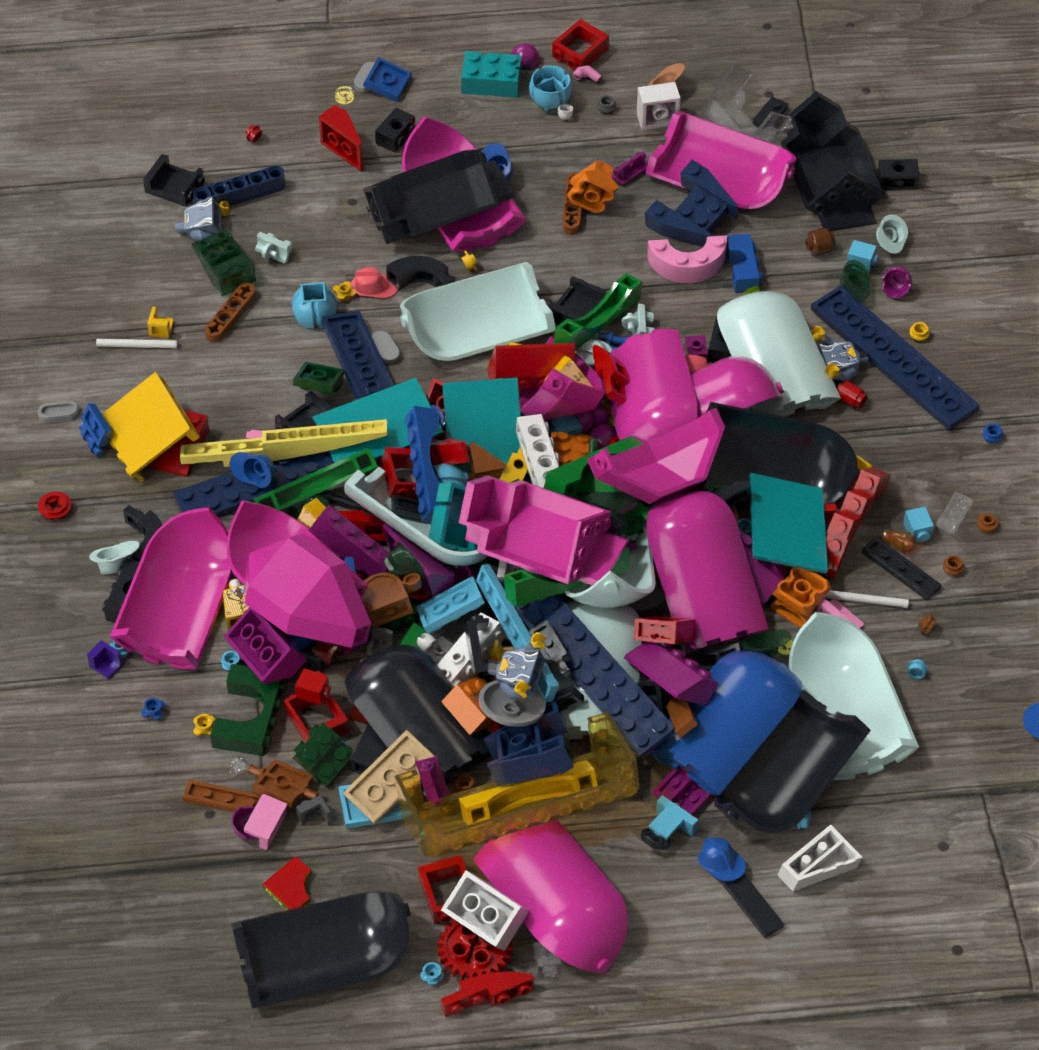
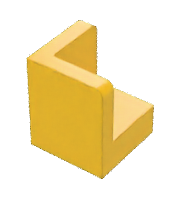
(159, 326)

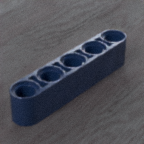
(244, 187)

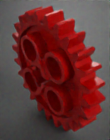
(455, 941)

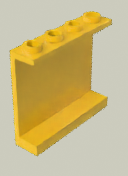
(147, 424)

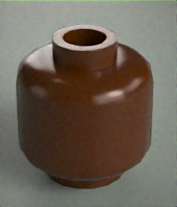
(820, 241)

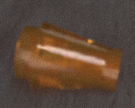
(900, 539)

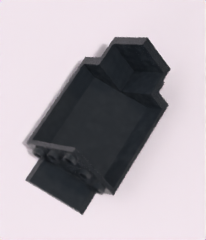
(832, 165)
(436, 194)

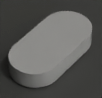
(361, 76)
(386, 347)
(58, 411)

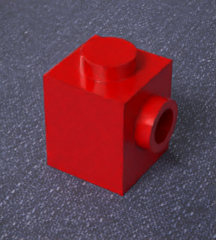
(312, 686)

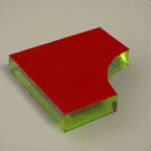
(288, 884)

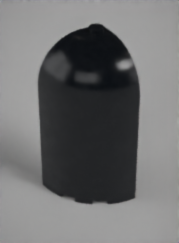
(781, 450)
(403, 692)
(791, 767)
(321, 946)

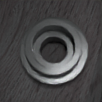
(606, 104)

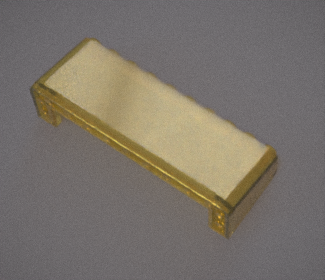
(442, 826)

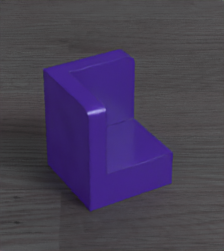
(105, 659)

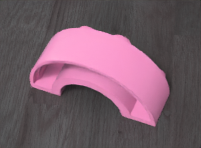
(686, 266)

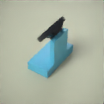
(665, 824)

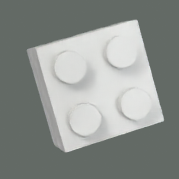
(657, 105)

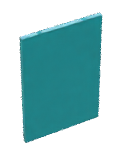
(386, 404)
(483, 414)
(788, 523)

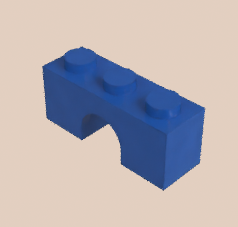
(741, 250)

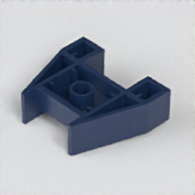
(699, 211)
(530, 750)

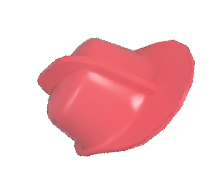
(372, 283)

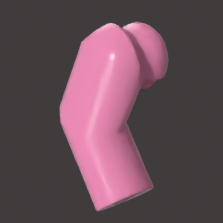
(586, 71)

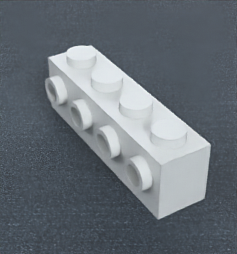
(456, 662)

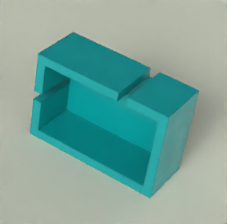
(491, 74)
(445, 524)

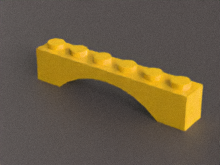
(507, 797)

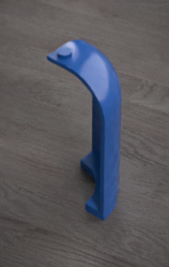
(742, 712)

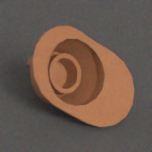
(669, 75)

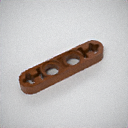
(567, 216)
(227, 311)

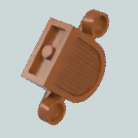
(388, 598)

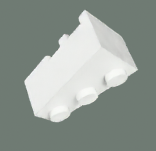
(819, 860)

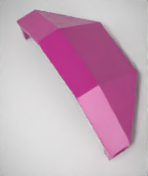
(562, 395)
(664, 464)
(306, 592)

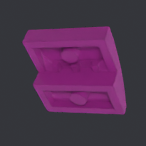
(682, 791)

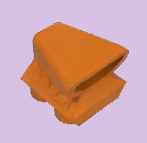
(593, 187)
(799, 595)

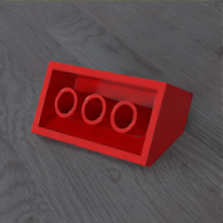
(527, 362)

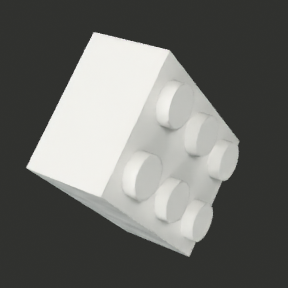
(485, 910)

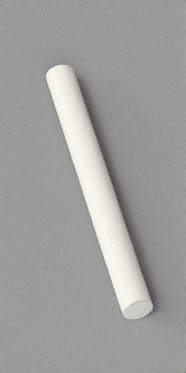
(136, 343)
(871, 599)

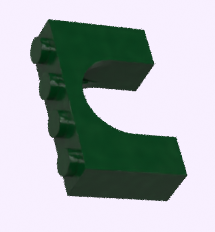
(254, 734)

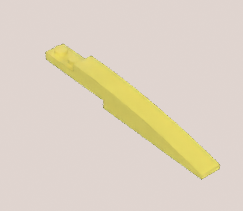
(287, 443)

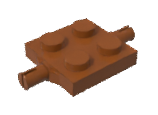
(282, 782)

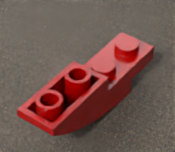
(613, 374)
(449, 451)
(367, 523)
(494, 987)

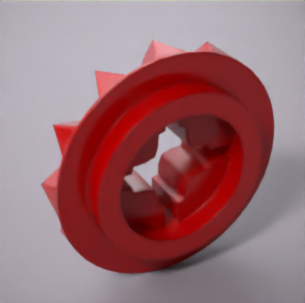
(51, 499)

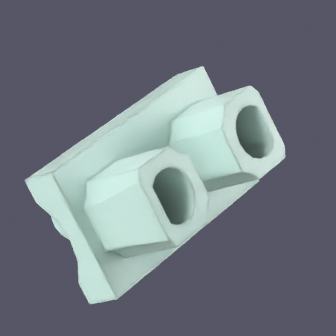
(273, 248)
(637, 321)

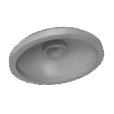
(509, 711)

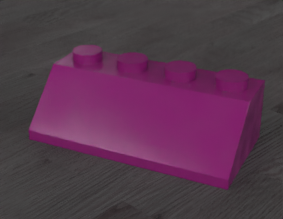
(349, 541)
(765, 573)
(436, 575)
(264, 647)
(673, 671)

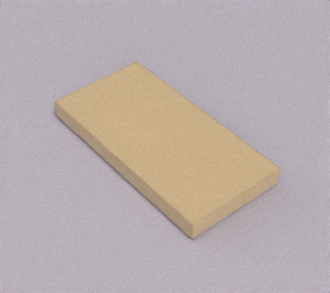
(376, 788)

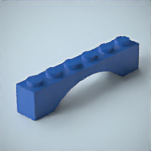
(421, 426)

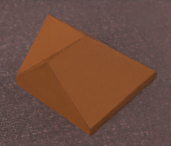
(484, 463)

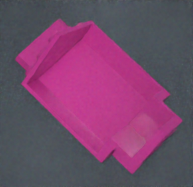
(540, 530)

